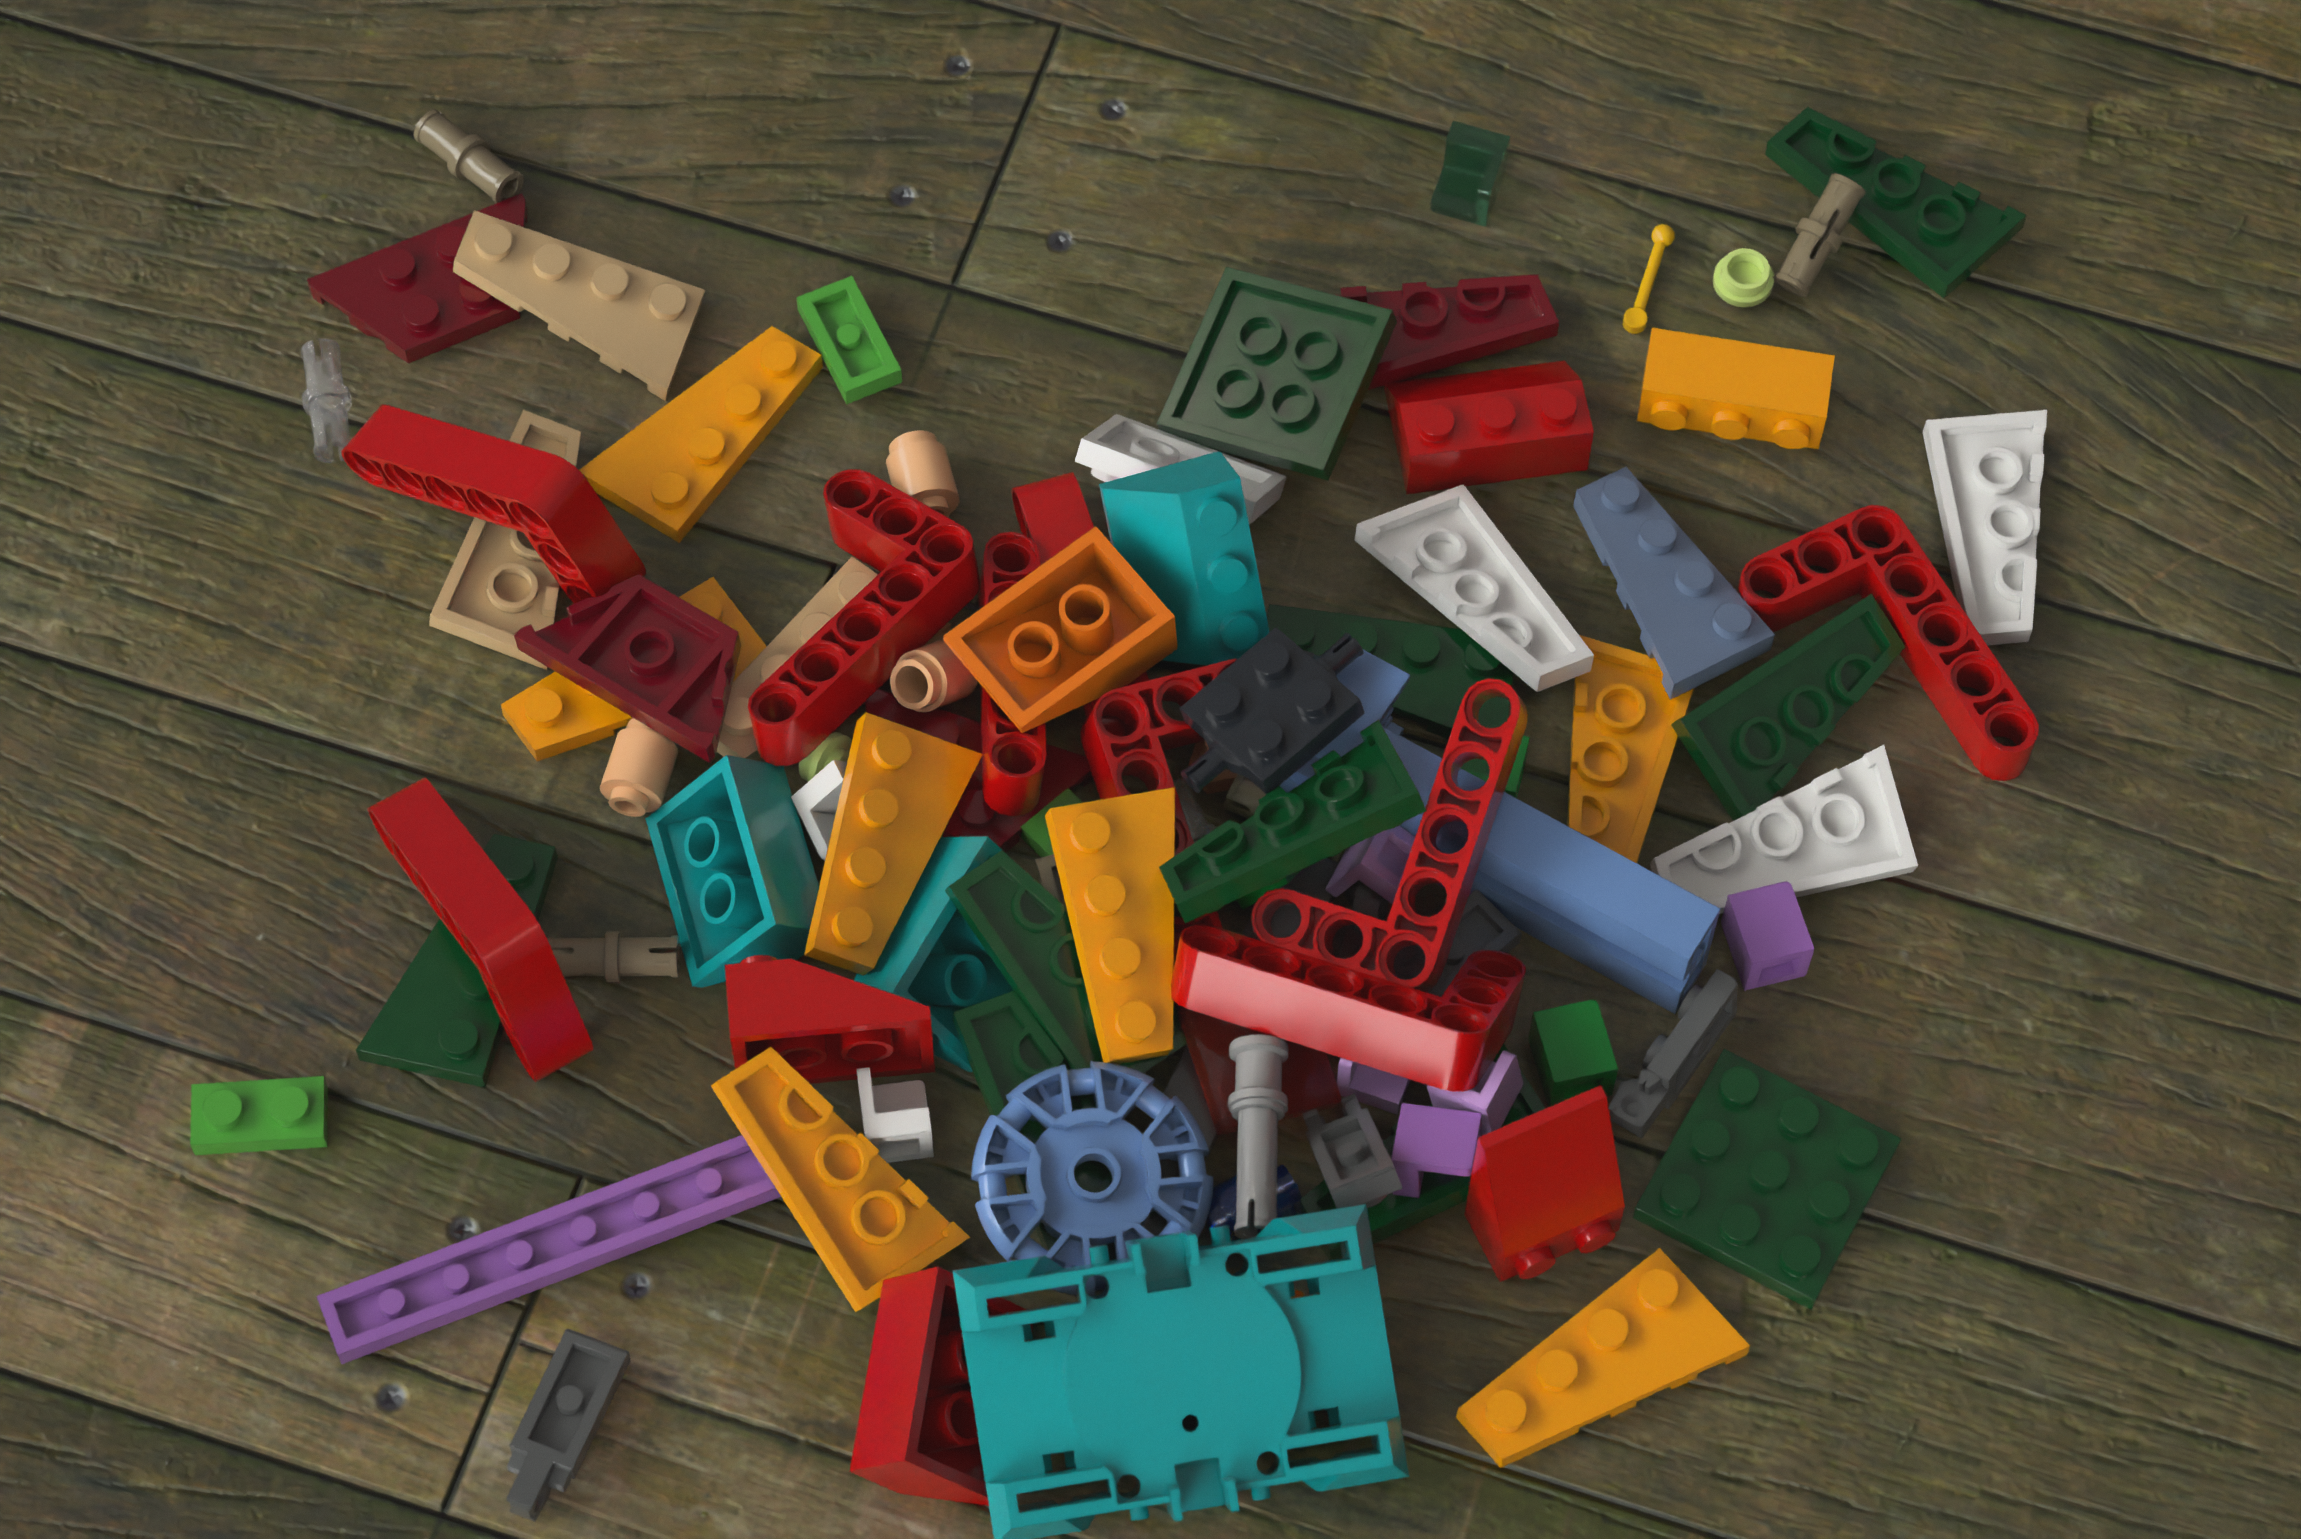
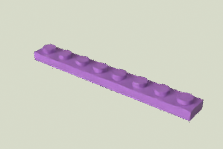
(544, 1248)

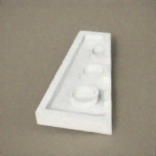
(1478, 581)
(1817, 838)

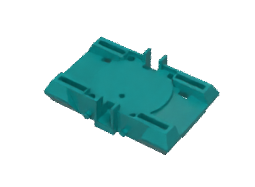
(1174, 1343)

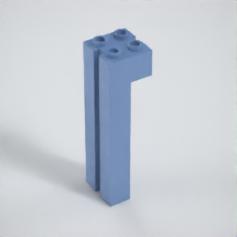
(1548, 874)

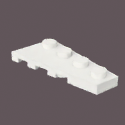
(1989, 512)

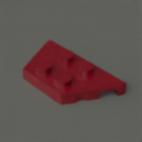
(413, 295)
(647, 659)
(972, 814)

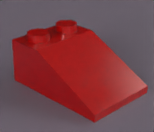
(824, 1022)
(1546, 1187)

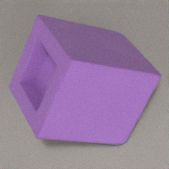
(1767, 935)
(1433, 1142)

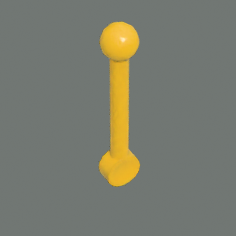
(1636, 318)

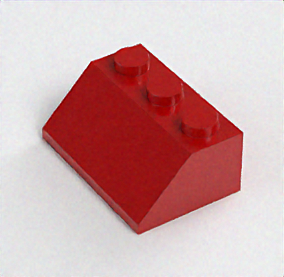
(1490, 426)
(917, 1396)

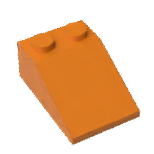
(1065, 633)

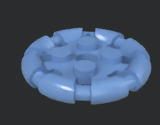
(1081, 1136)

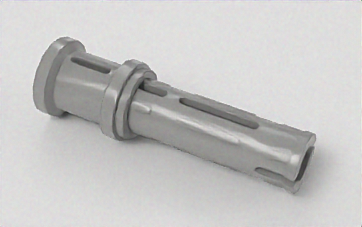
(1258, 1108)

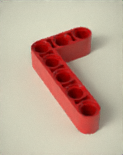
(502, 486)
(922, 584)
(1929, 614)
(1142, 750)
(1425, 862)
(488, 924)
(1352, 1013)

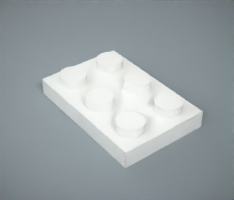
(1130, 447)

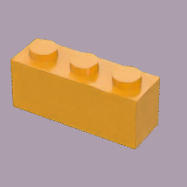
(1735, 389)

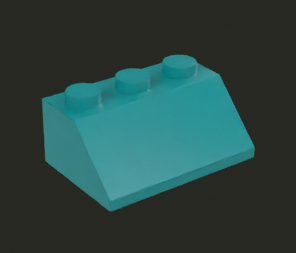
(1195, 550)
(735, 867)
(935, 952)

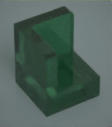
(1470, 173)

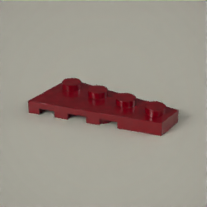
(1458, 322)

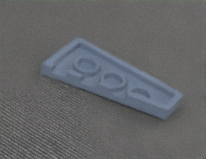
(1678, 597)

